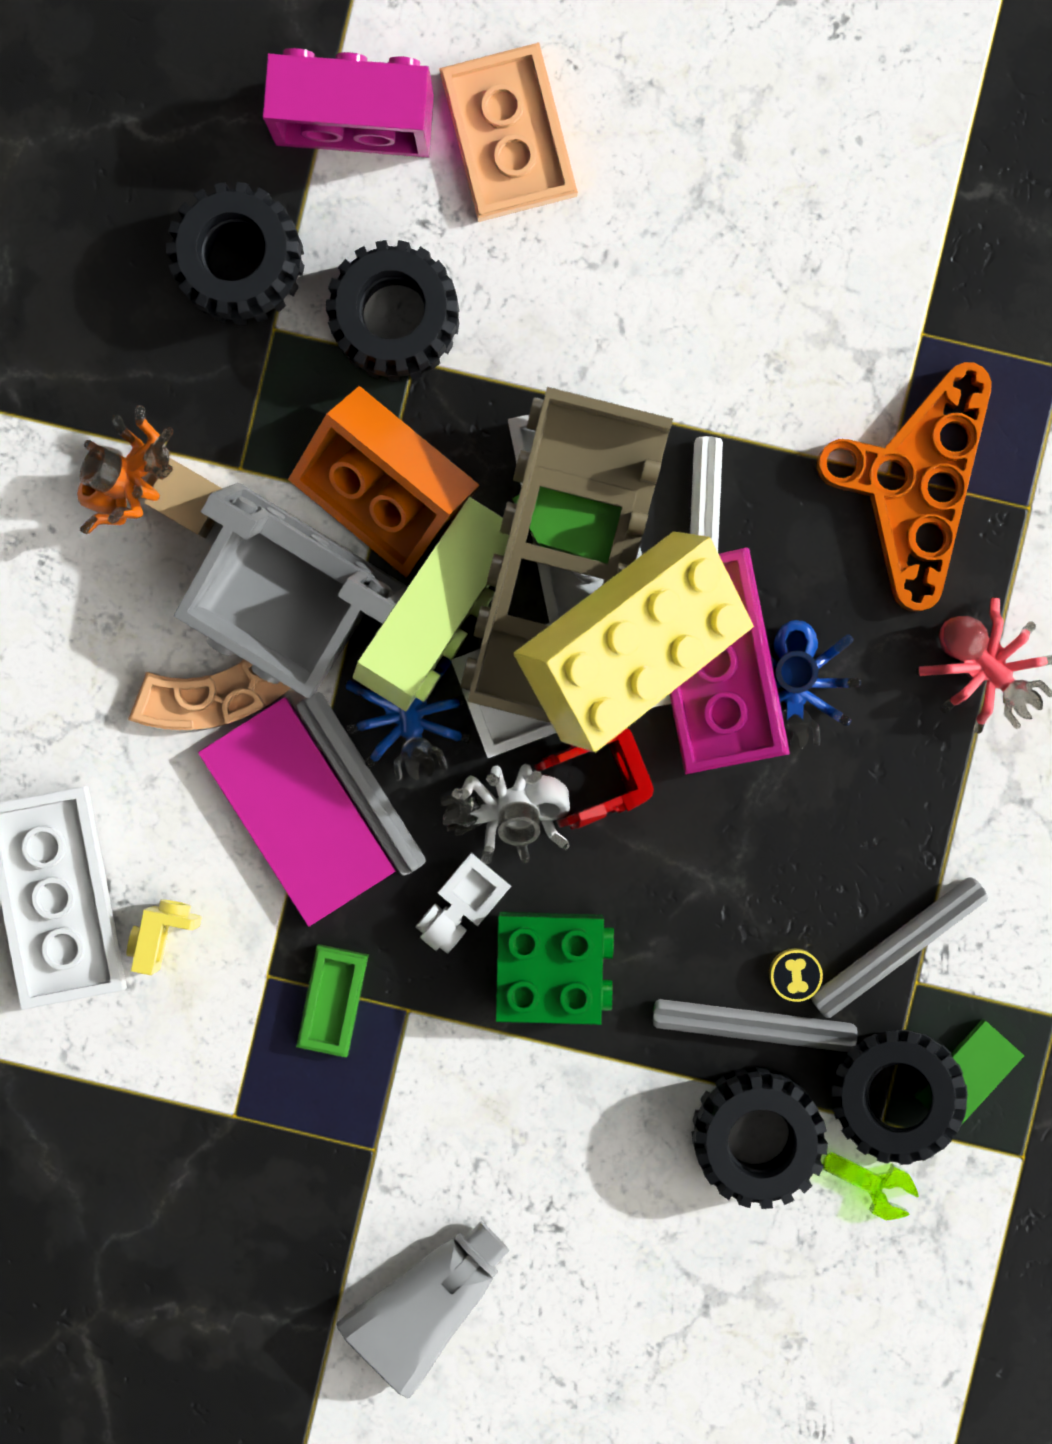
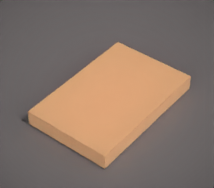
(508, 132)

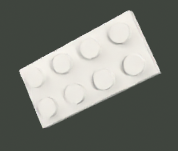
(57, 900)

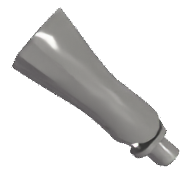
(418, 1314)

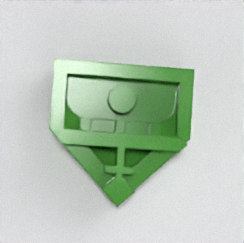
(574, 524)

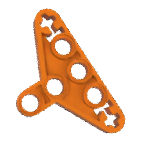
(921, 455)

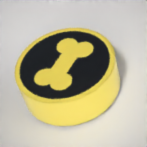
(795, 975)

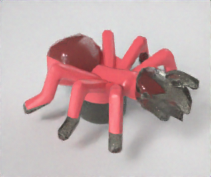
(985, 660)

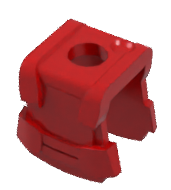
(631, 769)

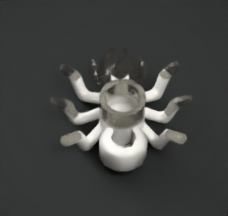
(514, 812)

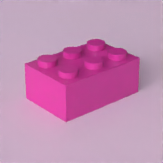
(349, 103)

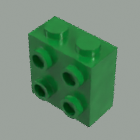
(553, 968)

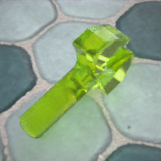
(873, 1184)

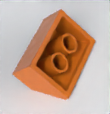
(382, 480)

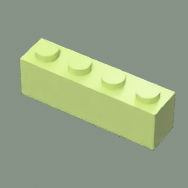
(434, 609)

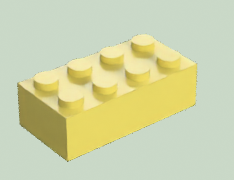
(634, 640)

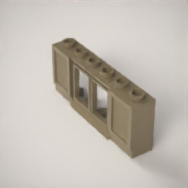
(582, 451)

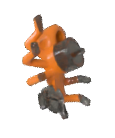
(111, 477)

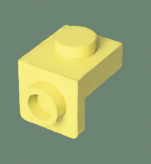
(148, 941)

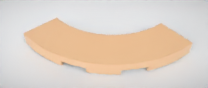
(203, 700)

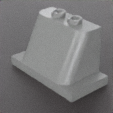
(281, 591)

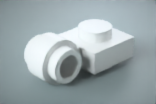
(471, 892)

